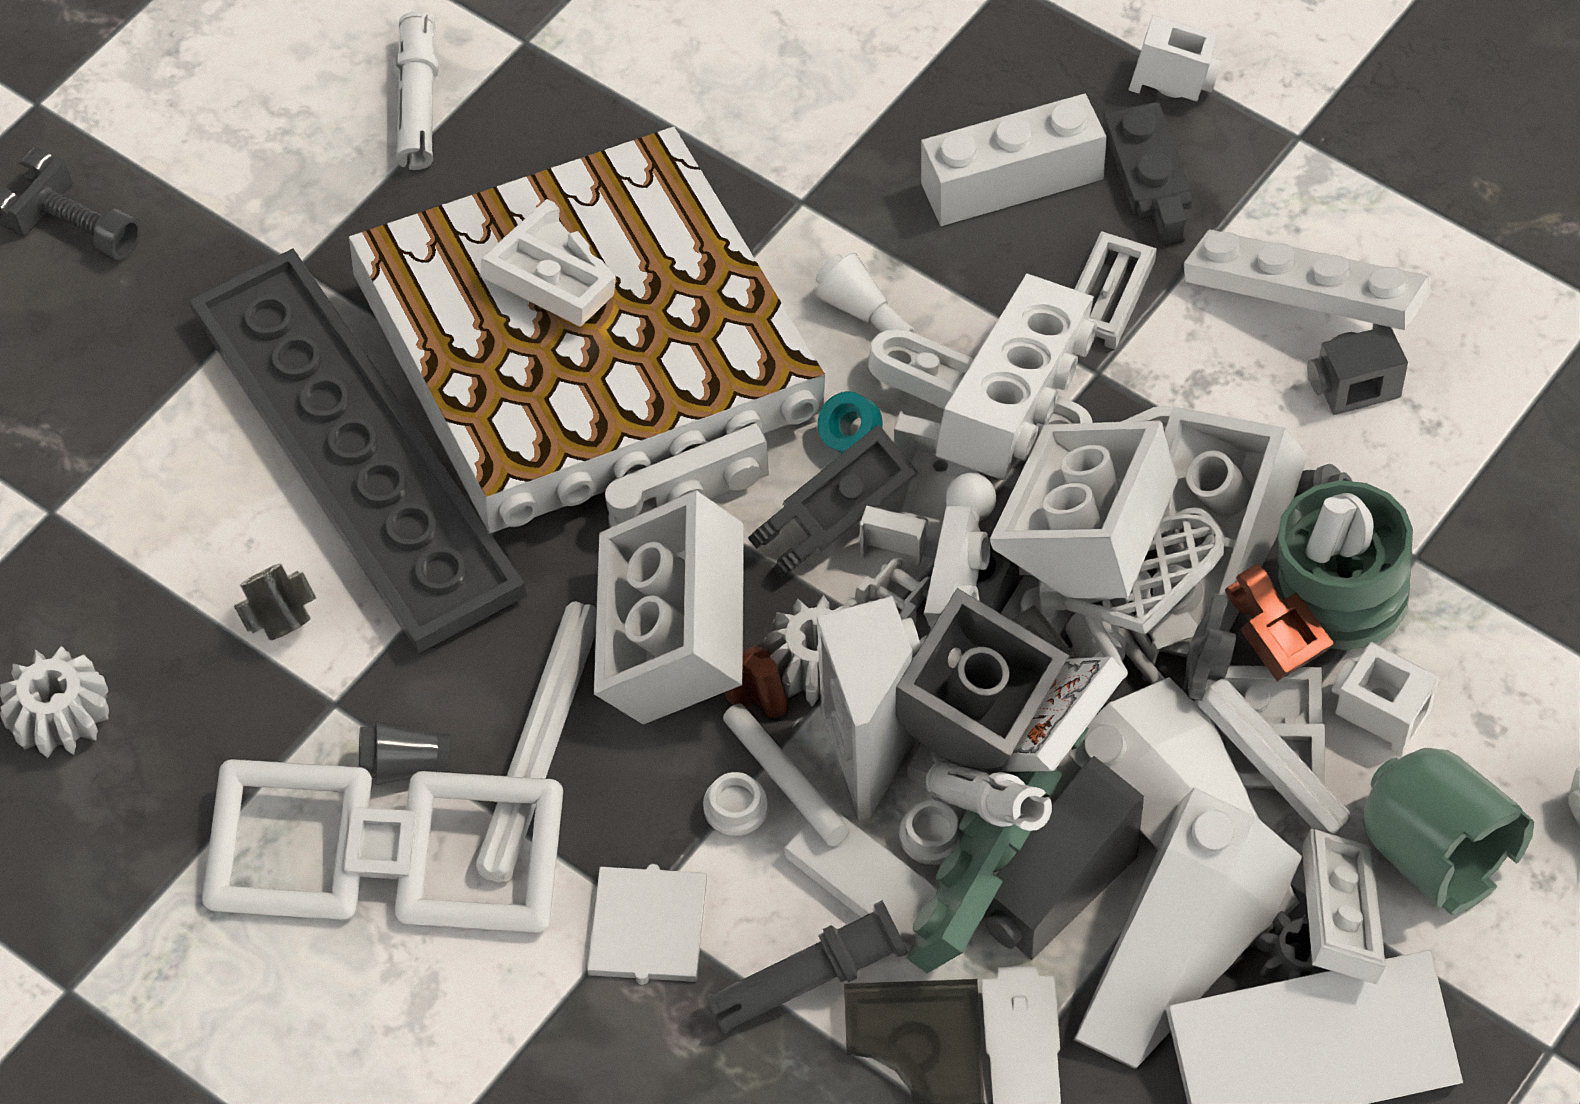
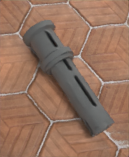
(836, 955)

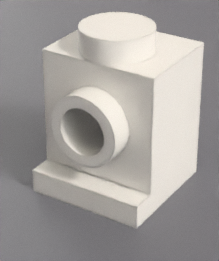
(1176, 60)
(1385, 695)

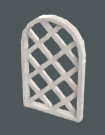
(1163, 603)

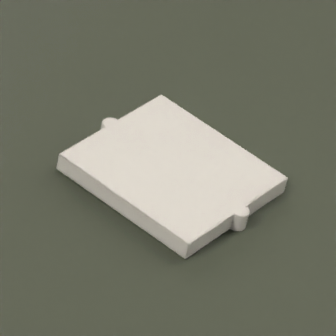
(647, 924)

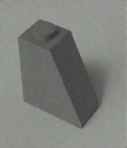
(1067, 860)

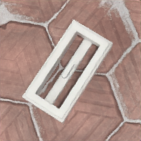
(1147, 255)

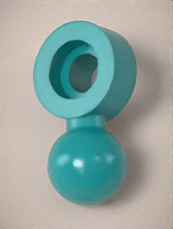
(839, 414)

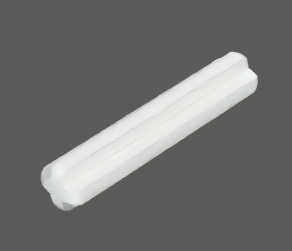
(1274, 758)

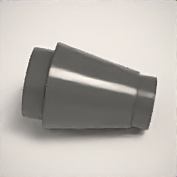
(399, 751)

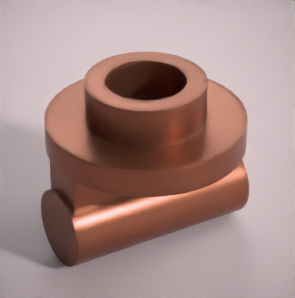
(760, 684)

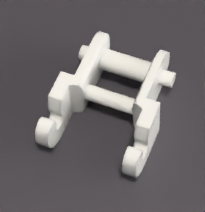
(872, 589)

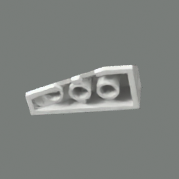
(1243, 481)
(1164, 751)
(1195, 914)

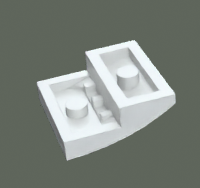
(1290, 709)

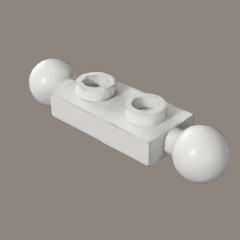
(961, 546)

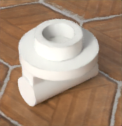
(1341, 529)

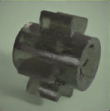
(275, 601)

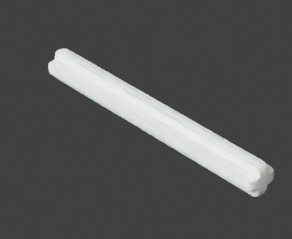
(539, 738)

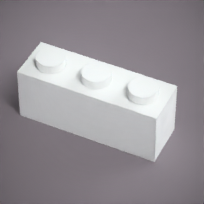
(1013, 159)

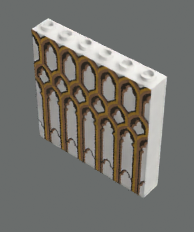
(560, 409)

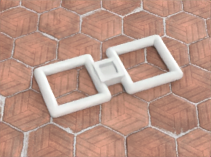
(383, 845)

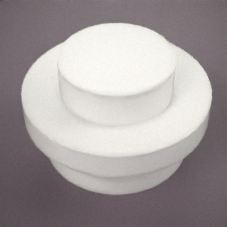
(735, 804)
(930, 832)

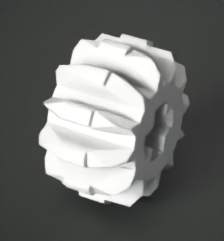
(795, 648)
(54, 702)

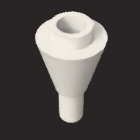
(852, 289)

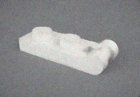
(711, 469)

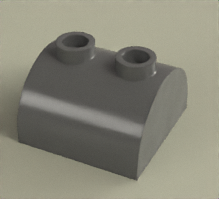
(989, 697)

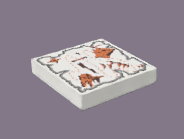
(1064, 713)

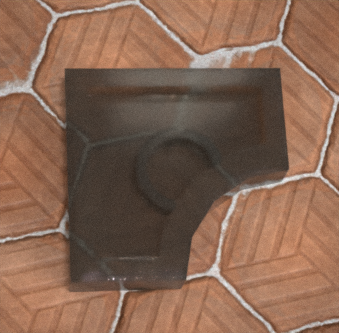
(921, 1033)

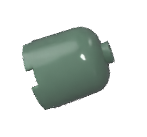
(1444, 826)

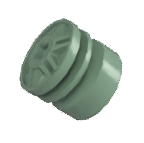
(1353, 596)

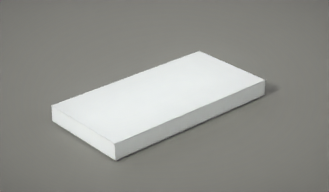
(1319, 1039)

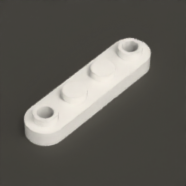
(935, 371)

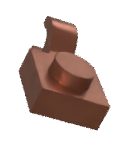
(1280, 630)

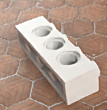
(1016, 377)

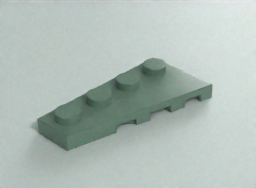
(969, 881)

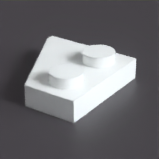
(550, 267)

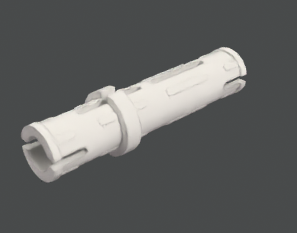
(416, 74)
(996, 797)

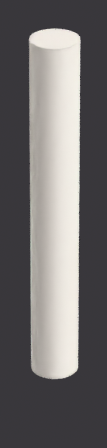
(786, 775)

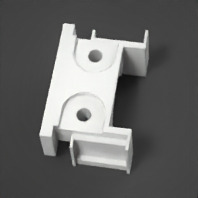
(920, 521)

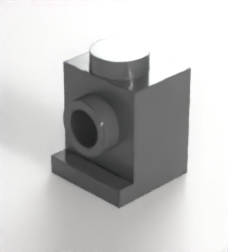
(1359, 369)

